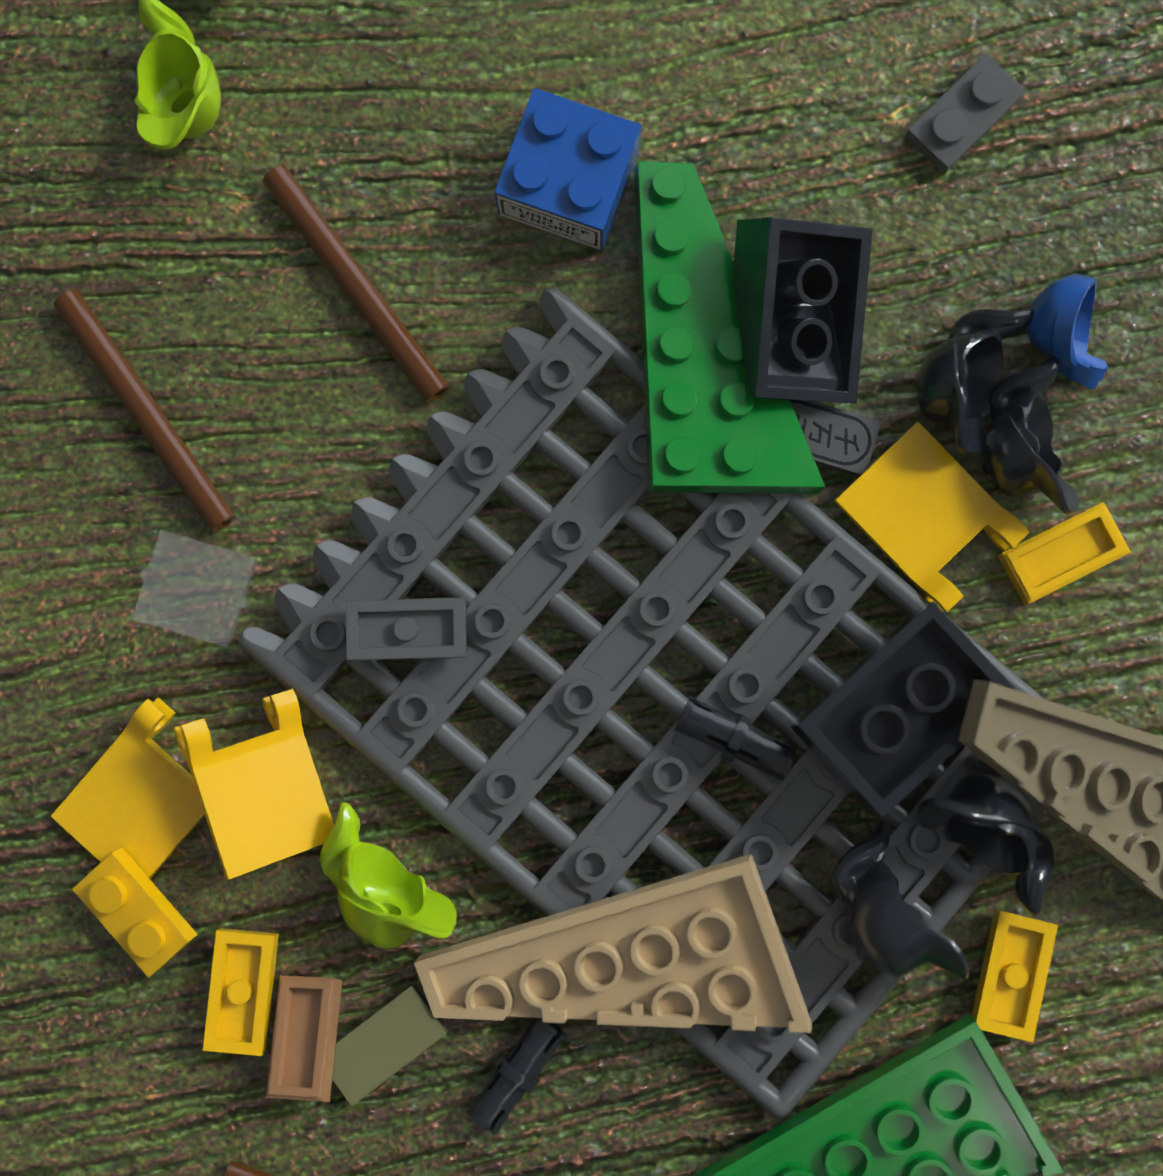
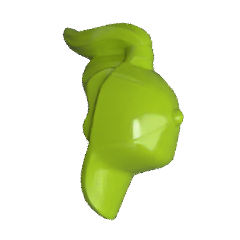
(174, 81)
(376, 890)

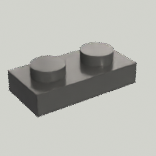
(965, 113)
(406, 629)

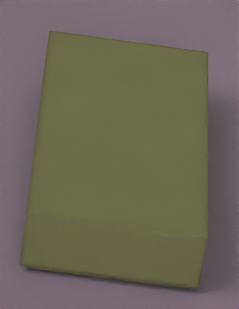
(385, 1044)

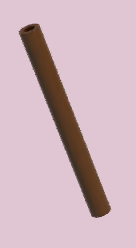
(355, 284)
(144, 410)

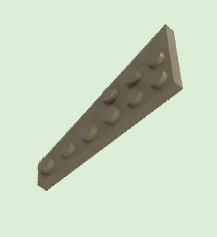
(1080, 769)

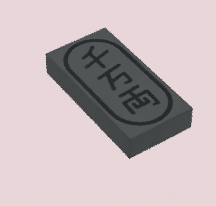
(837, 437)

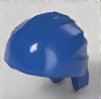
(1063, 326)

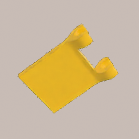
(924, 511)
(258, 792)
(134, 796)

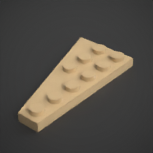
(646, 957)

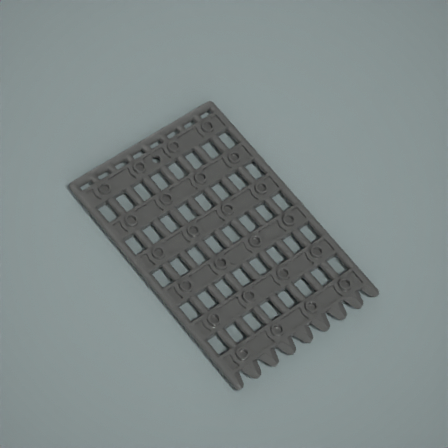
(445, 503)

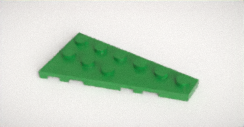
(698, 403)
(919, 1114)

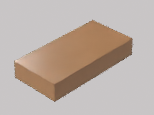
(304, 1038)

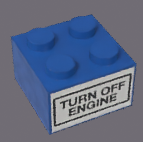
(568, 168)

